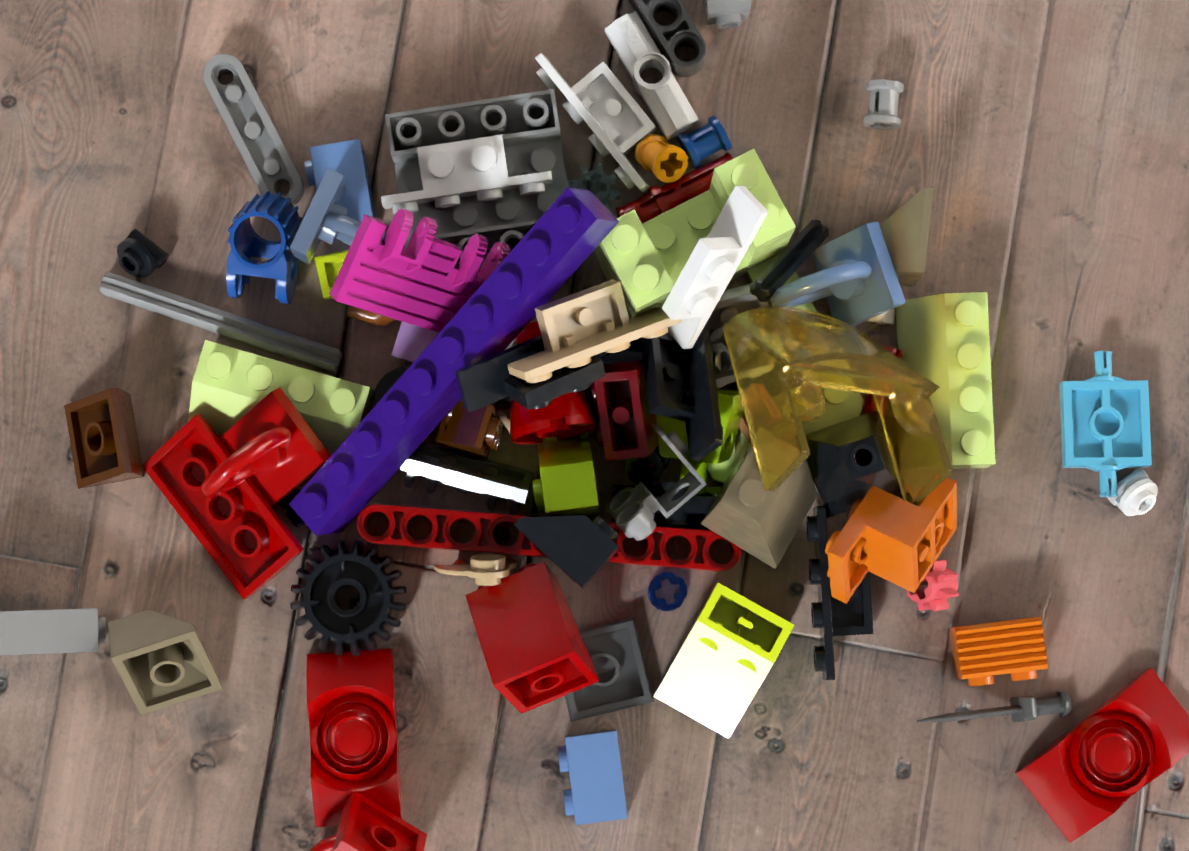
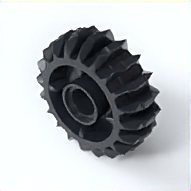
(322, 593)

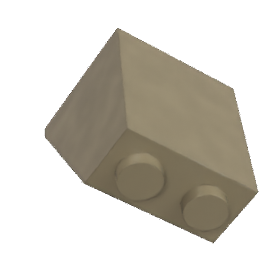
(758, 518)

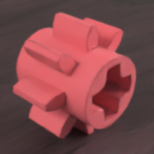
(936, 588)

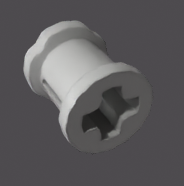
(883, 104)

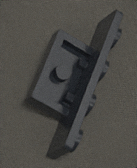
(490, 379)
(685, 388)
(829, 613)

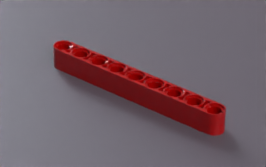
(487, 523)

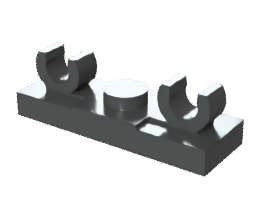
(468, 474)

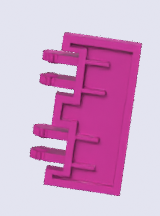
(417, 281)

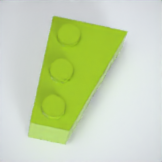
(566, 477)

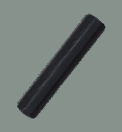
(789, 260)

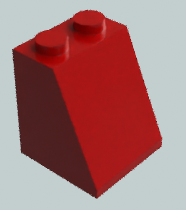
(530, 638)

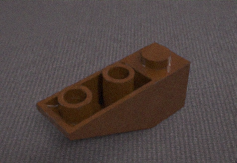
(471, 431)

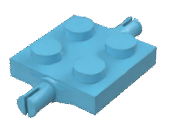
(1105, 424)

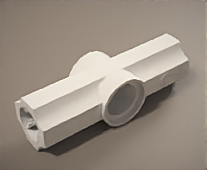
(638, 53)

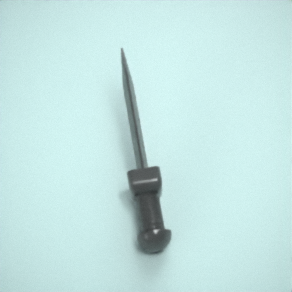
(1021, 708)

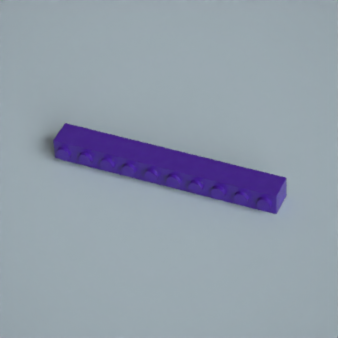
(430, 386)

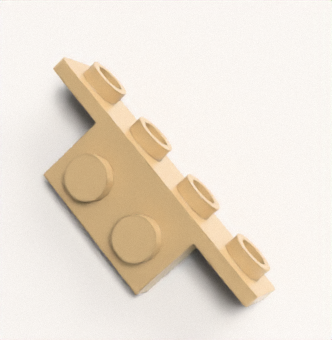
(584, 327)

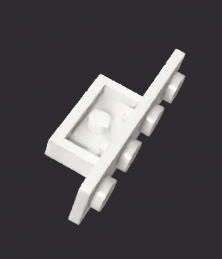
(608, 111)
(465, 170)
(713, 266)

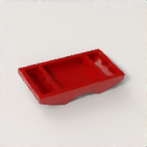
(352, 732)
(1109, 756)

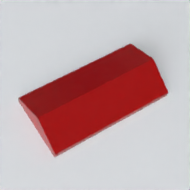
(235, 527)

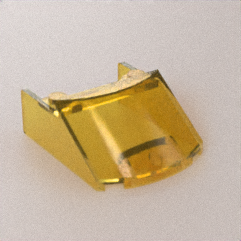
(780, 371)

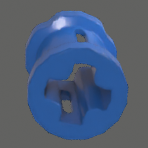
(704, 141)

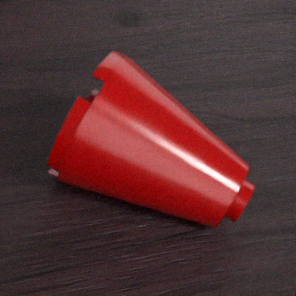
(563, 418)

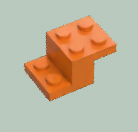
(891, 539)

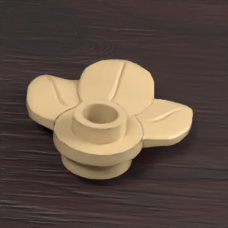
(485, 568)

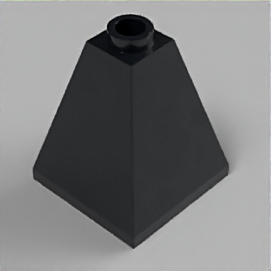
(834, 466)

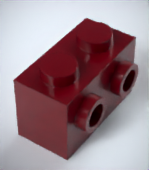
(624, 412)

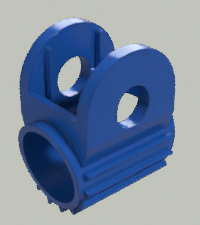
(247, 244)

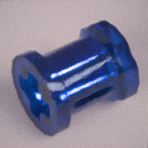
(673, 580)

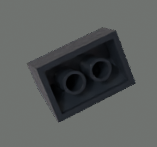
(572, 543)

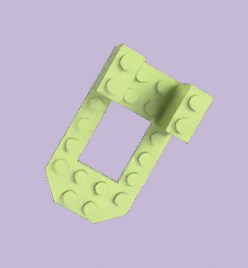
(653, 254)

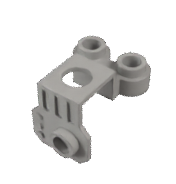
(635, 507)

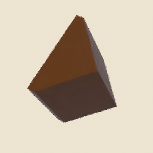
(104, 438)

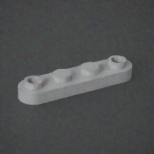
(251, 127)

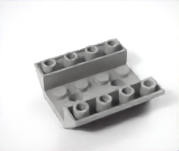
(530, 144)

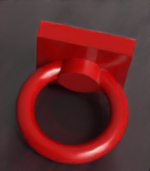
(270, 448)
(371, 828)

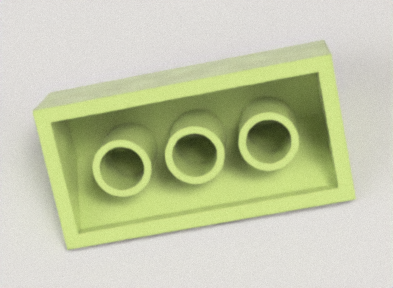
(950, 345)
(235, 381)

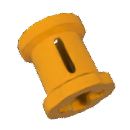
(661, 158)

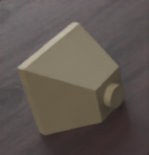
(908, 235)
(161, 660)

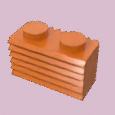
(999, 649)

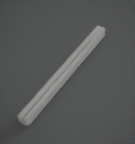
(221, 322)

